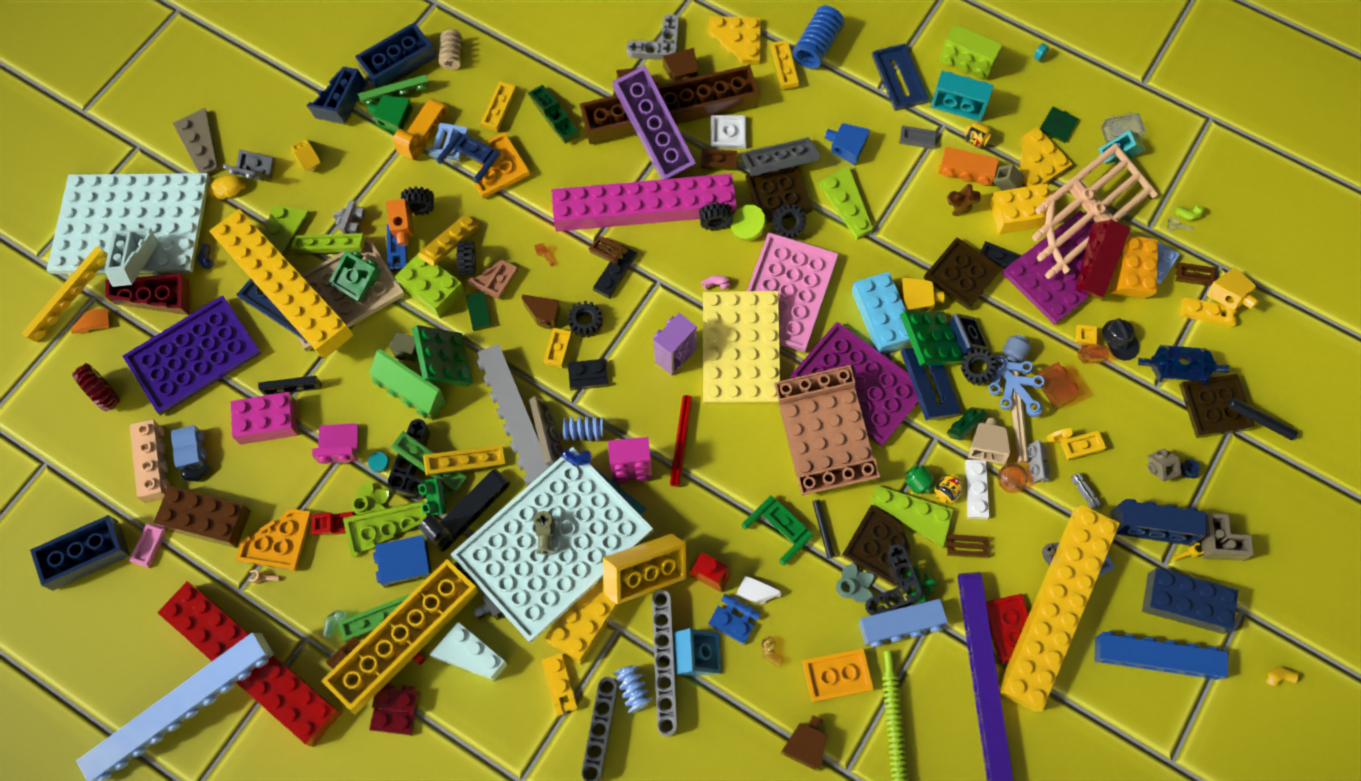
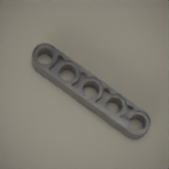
(600, 719)

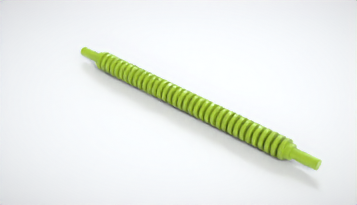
(889, 682)

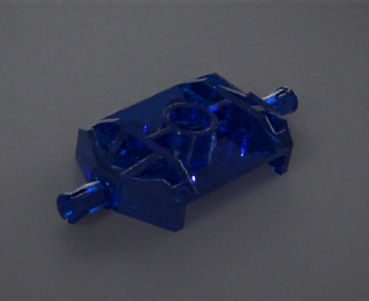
(1167, 364)

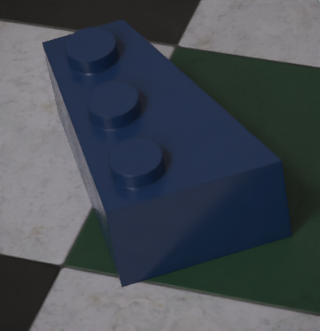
(339, 97)

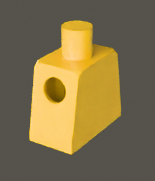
(1233, 290)
(919, 295)

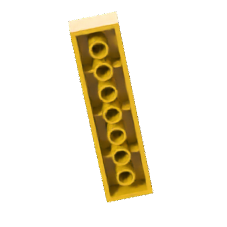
(400, 636)

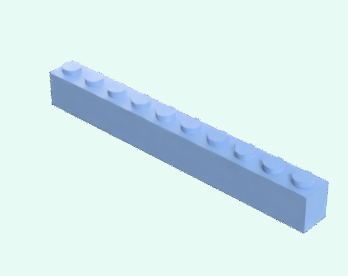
(175, 707)

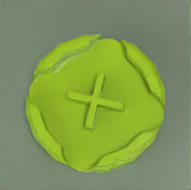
(748, 222)

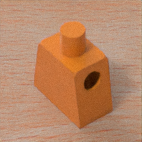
(400, 220)

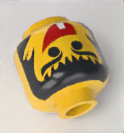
(977, 134)
(948, 488)

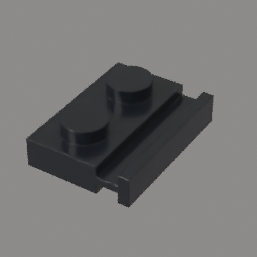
(587, 374)

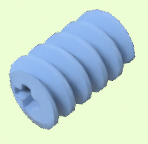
(583, 428)
(633, 688)

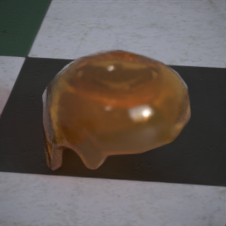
(1012, 478)

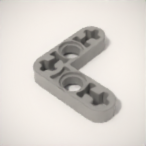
(661, 47)

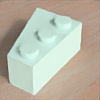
(129, 254)
(469, 653)

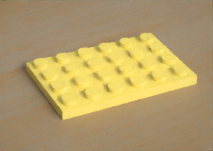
(740, 347)

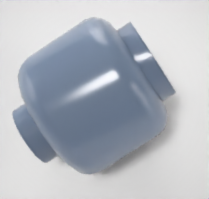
(1016, 349)

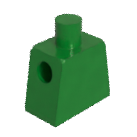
(391, 112)

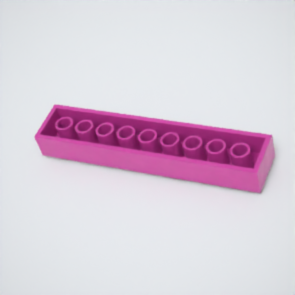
(639, 202)

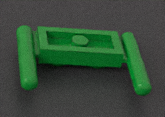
(784, 523)

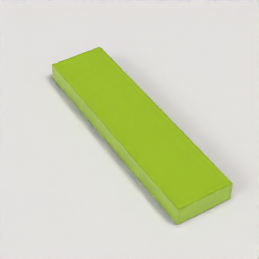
(328, 243)

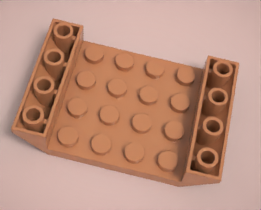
(826, 430)

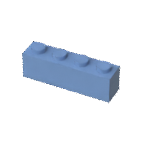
(903, 622)

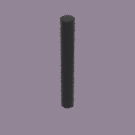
(823, 529)

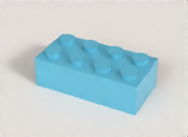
(881, 311)

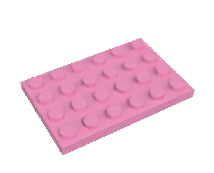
(801, 278)

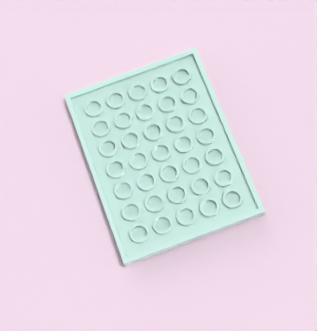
(116, 202)
(589, 526)

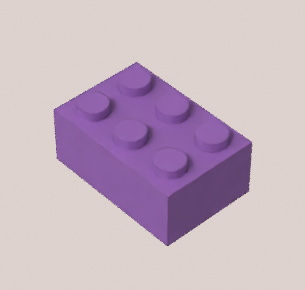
(675, 343)

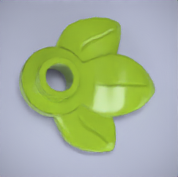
(372, 498)

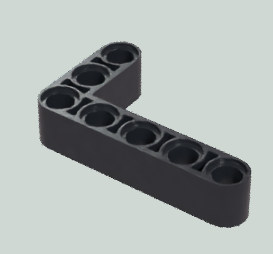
(466, 512)

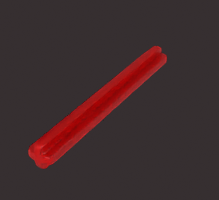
(681, 440)

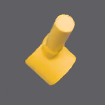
(1190, 552)

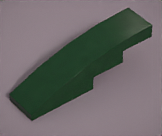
(553, 114)

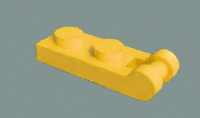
(1207, 312)
(559, 683)

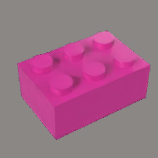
(264, 418)
(630, 459)

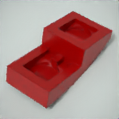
(329, 523)

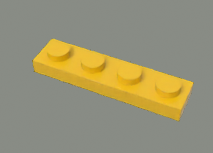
(448, 240)
(464, 460)

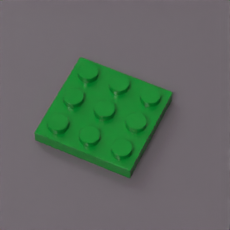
(931, 338)
(442, 356)

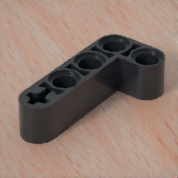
(407, 475)

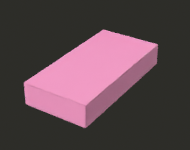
(148, 545)

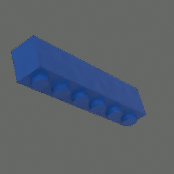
(1160, 656)

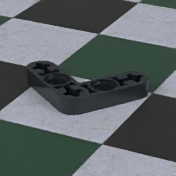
(905, 584)

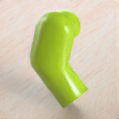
(1189, 214)

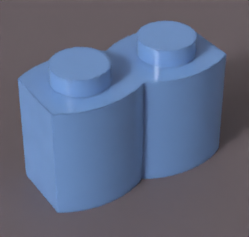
(188, 447)

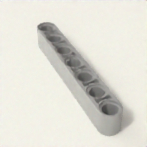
(664, 652)

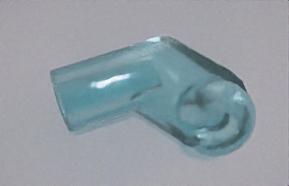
(332, 621)

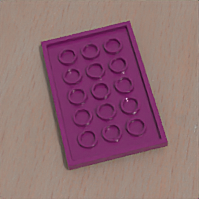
(1055, 295)
(880, 385)

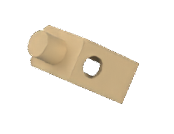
(990, 443)

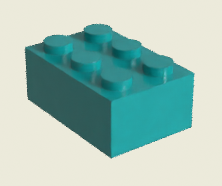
(961, 96)

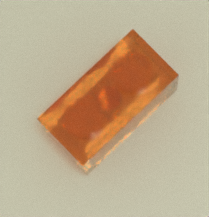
(1058, 385)

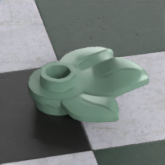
(857, 582)

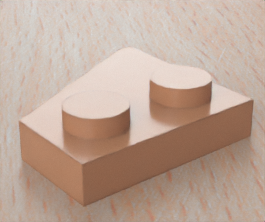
(495, 279)

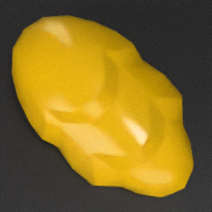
(225, 186)

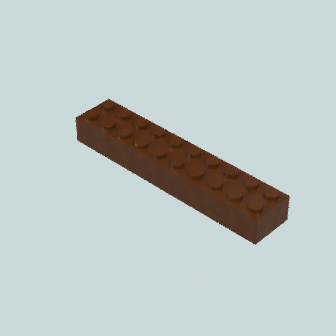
(685, 100)

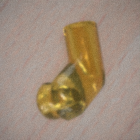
(768, 651)

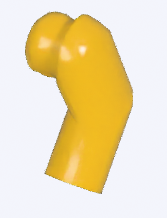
(1278, 674)

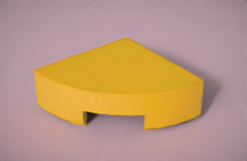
(1060, 435)

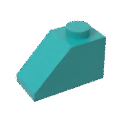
(1128, 142)

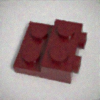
(395, 710)

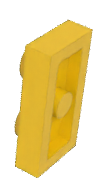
(557, 348)
(1083, 445)

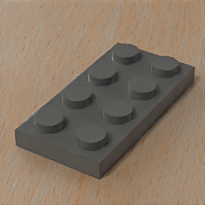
(780, 156)

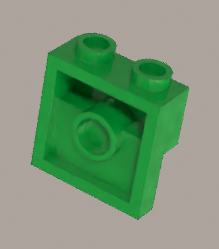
(354, 275)

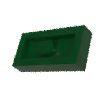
(966, 423)

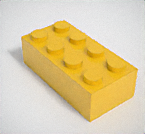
(644, 568)
(582, 623)

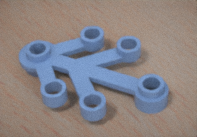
(1015, 383)

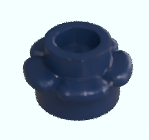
(1193, 465)

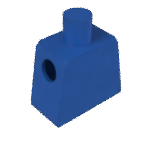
(848, 141)

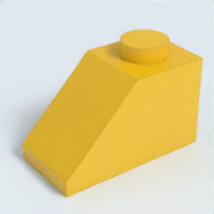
(305, 155)

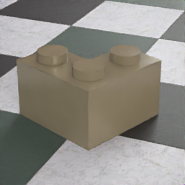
(1222, 544)

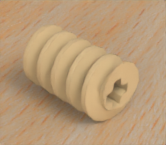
(450, 49)

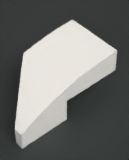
(756, 591)

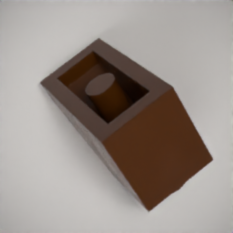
(542, 310)

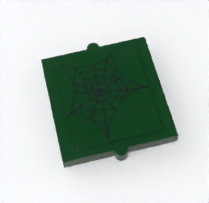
(1058, 124)

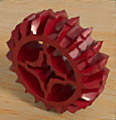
(96, 387)

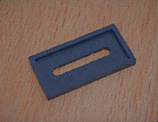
(908, 72)
(930, 407)

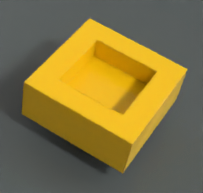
(1086, 335)

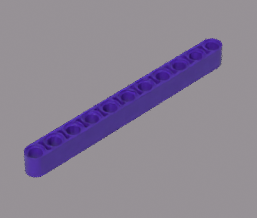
(984, 678)

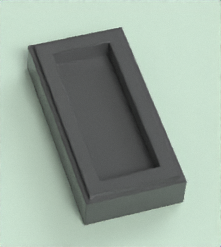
(918, 137)

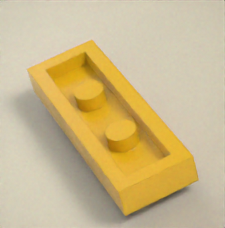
(784, 64)
(498, 106)

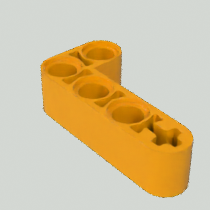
(413, 141)

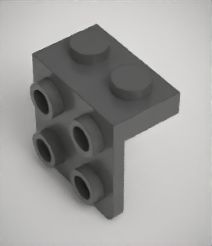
(252, 165)

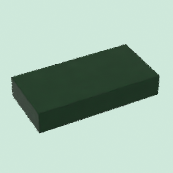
(478, 311)

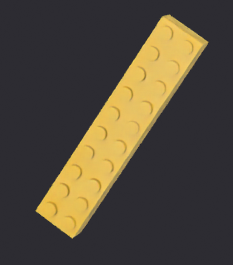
(282, 284)
(1058, 608)

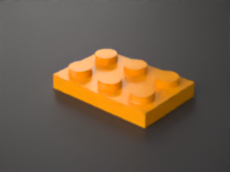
(837, 675)

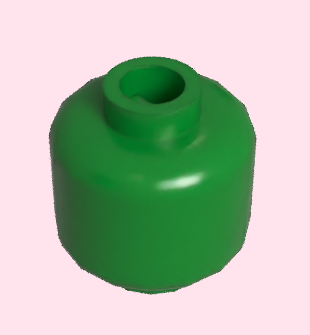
(919, 479)

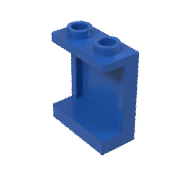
(402, 560)

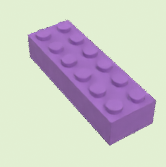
(653, 123)

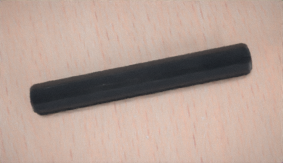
(1262, 418)

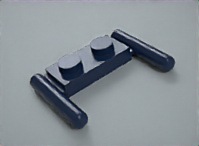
(472, 149)

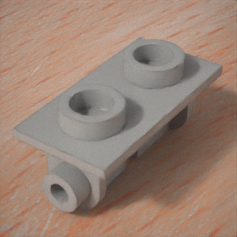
(1037, 454)

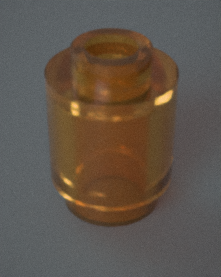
(1093, 353)

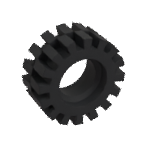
(419, 200)
(716, 216)
(778, 221)
(466, 257)
(582, 309)
(981, 377)

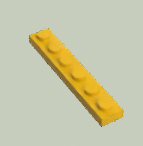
(66, 294)

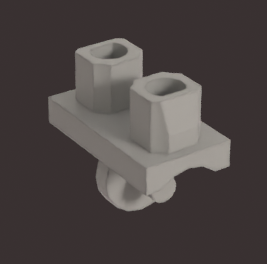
(347, 217)

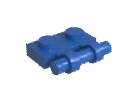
(730, 624)

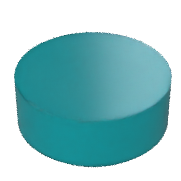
(1041, 52)
(378, 462)

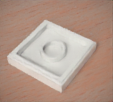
(728, 132)

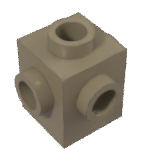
(1164, 465)

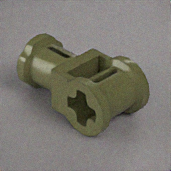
(544, 533)

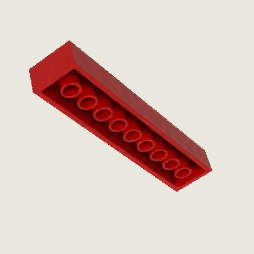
(272, 685)

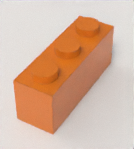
(968, 166)

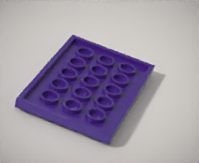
(191, 355)

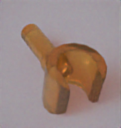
(541, 249)

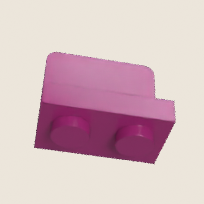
(337, 444)

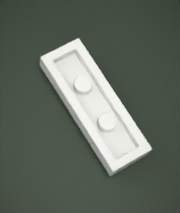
(976, 489)

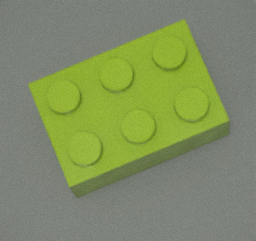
(970, 52)
(430, 285)

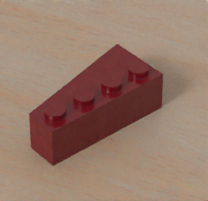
(1101, 257)
(154, 292)

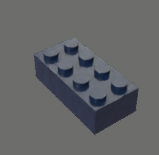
(396, 56)
(1159, 522)
(80, 552)
(1190, 601)

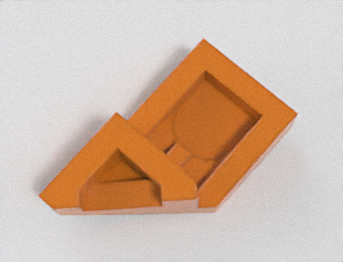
(92, 320)

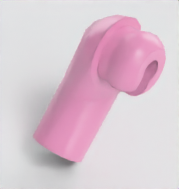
(716, 279)

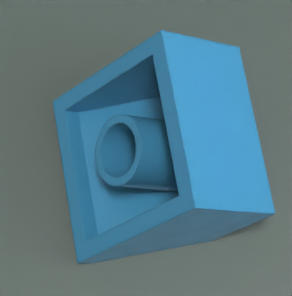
(696, 652)

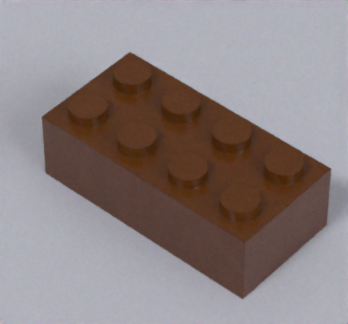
(202, 516)

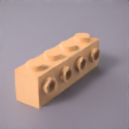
(149, 460)

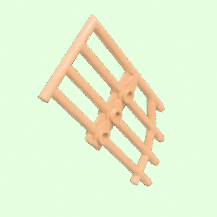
(1095, 209)

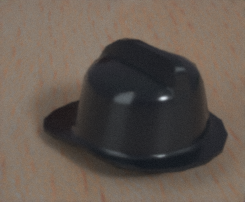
(1121, 339)

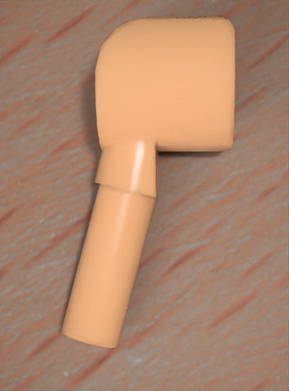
(260, 577)

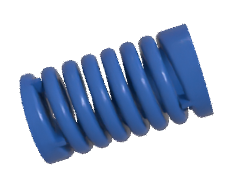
(818, 37)

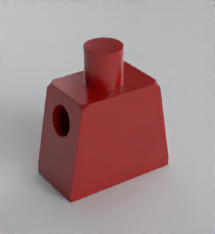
(710, 572)

